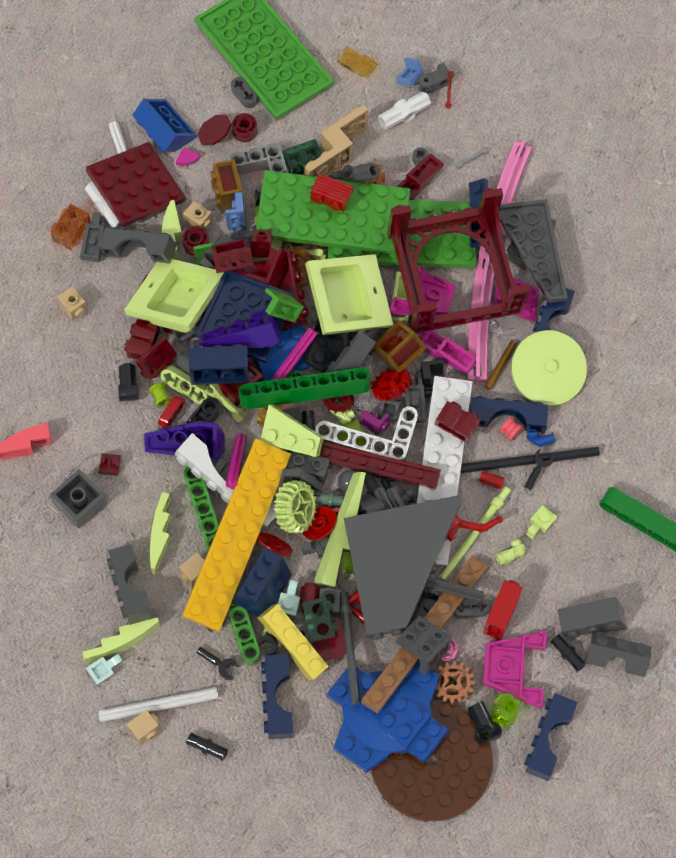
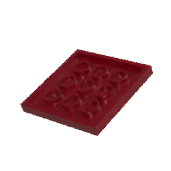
(135, 184)

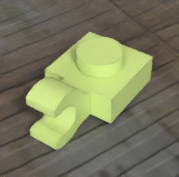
(542, 521)

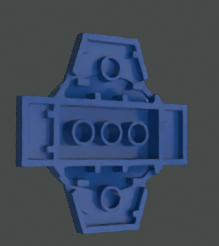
(400, 726)

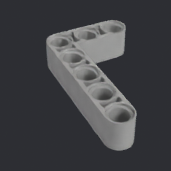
(264, 160)

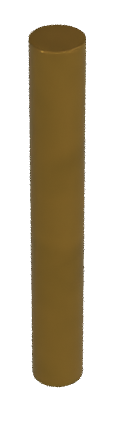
(500, 365)

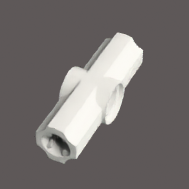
(404, 110)
(101, 206)

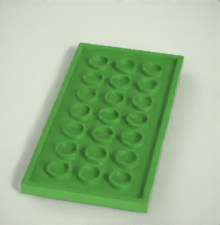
(264, 54)
(296, 218)
(442, 251)

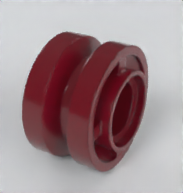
(244, 120)
(191, 234)

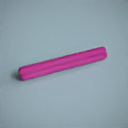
(296, 354)
(236, 461)

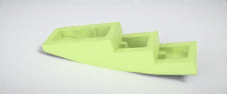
(159, 537)
(128, 637)

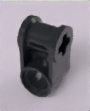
(202, 414)

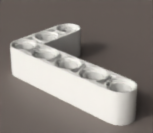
(372, 440)

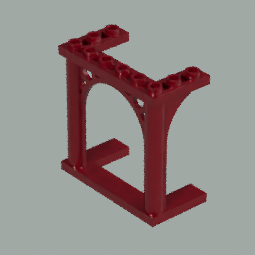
(487, 215)

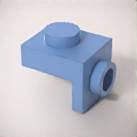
(411, 73)

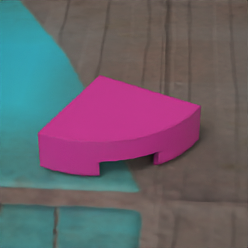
(187, 157)

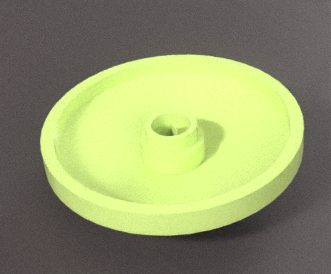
(548, 368)

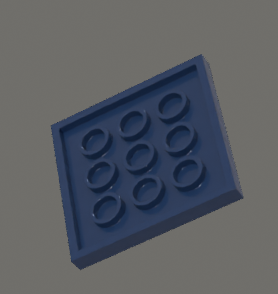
(237, 299)

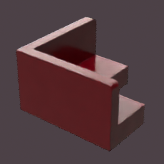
(271, 271)

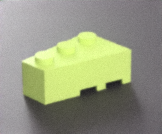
(288, 433)

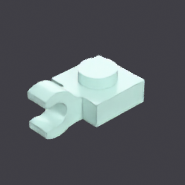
(289, 602)
(101, 669)

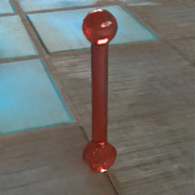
(450, 74)

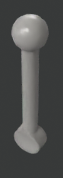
(458, 164)

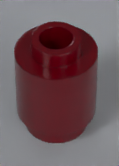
(307, 593)

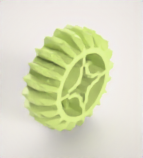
(295, 506)

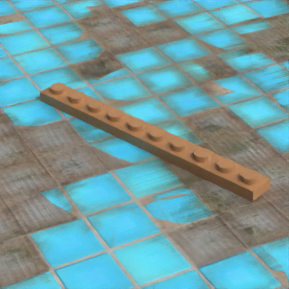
(438, 616)

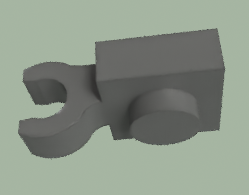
(318, 546)

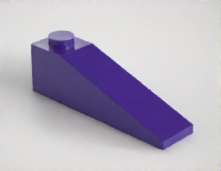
(256, 332)
(170, 439)

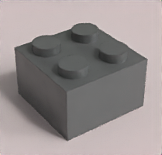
(78, 498)

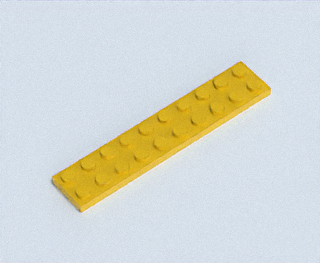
(236, 536)

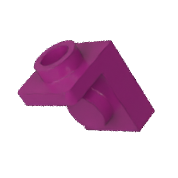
(373, 423)

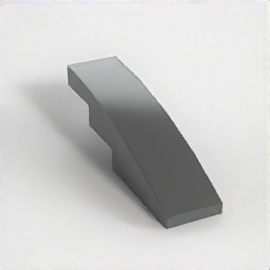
(354, 354)

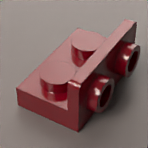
(156, 358)

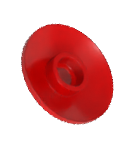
(322, 525)
(274, 544)

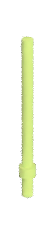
(496, 504)

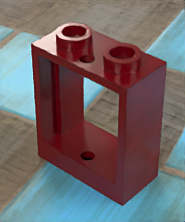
(230, 252)

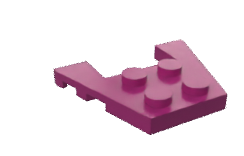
(434, 290)
(506, 664)

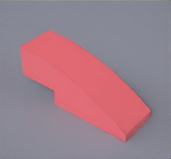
(23, 442)

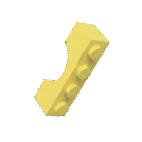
(288, 634)

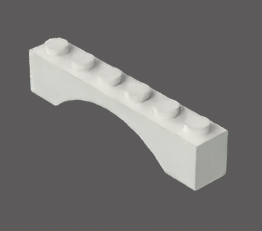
(196, 456)

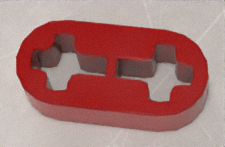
(171, 411)

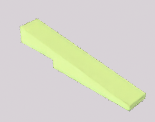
(338, 539)

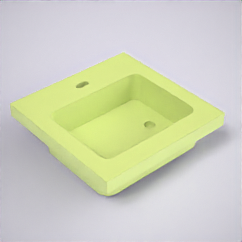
(349, 294)
(174, 295)

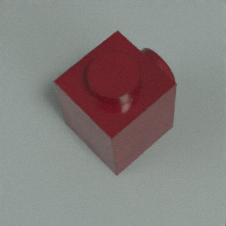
(261, 243)

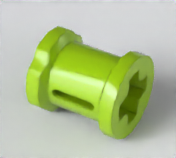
(160, 395)

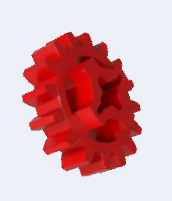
(391, 384)

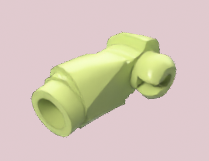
(345, 417)
(509, 555)

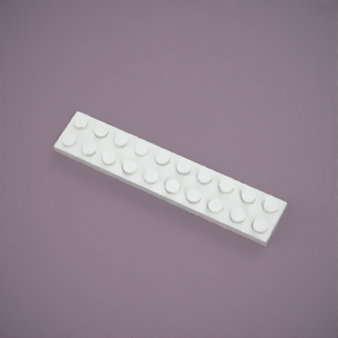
(442, 448)

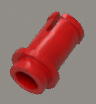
(491, 479)

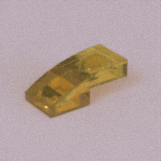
(356, 63)

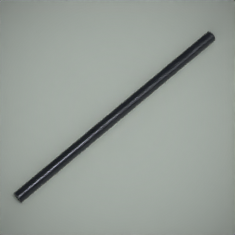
(526, 460)

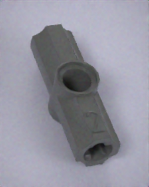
(356, 174)

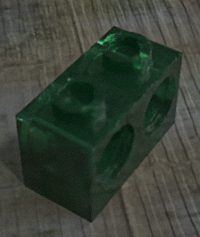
(301, 153)
(314, 620)

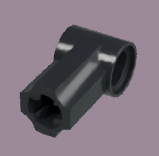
(128, 387)
(484, 723)

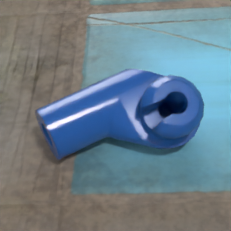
(539, 440)

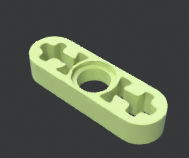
(177, 384)

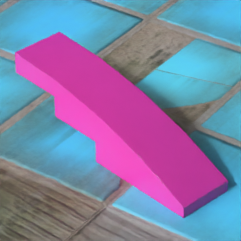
(446, 350)

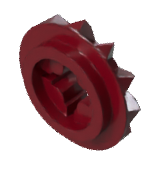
(347, 403)

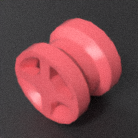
(511, 429)

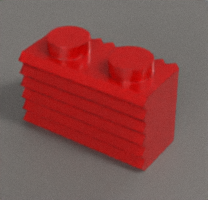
(331, 192)

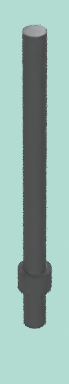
(346, 612)

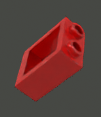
(502, 609)

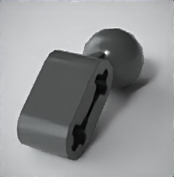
(367, 502)

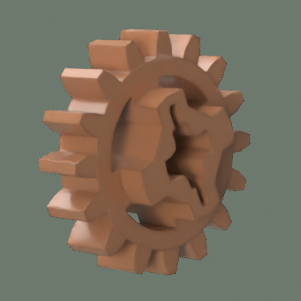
(459, 677)

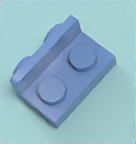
(236, 216)

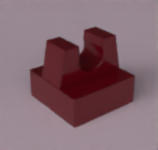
(109, 464)

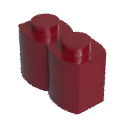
(142, 338)
(457, 421)

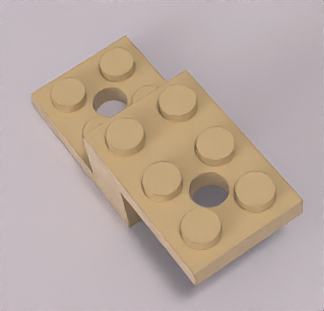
(336, 143)

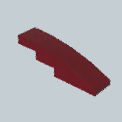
(421, 175)

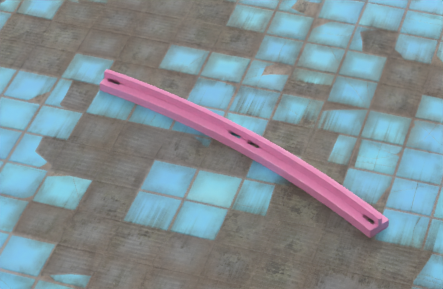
(484, 277)

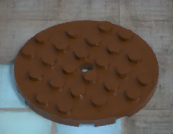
(446, 787)

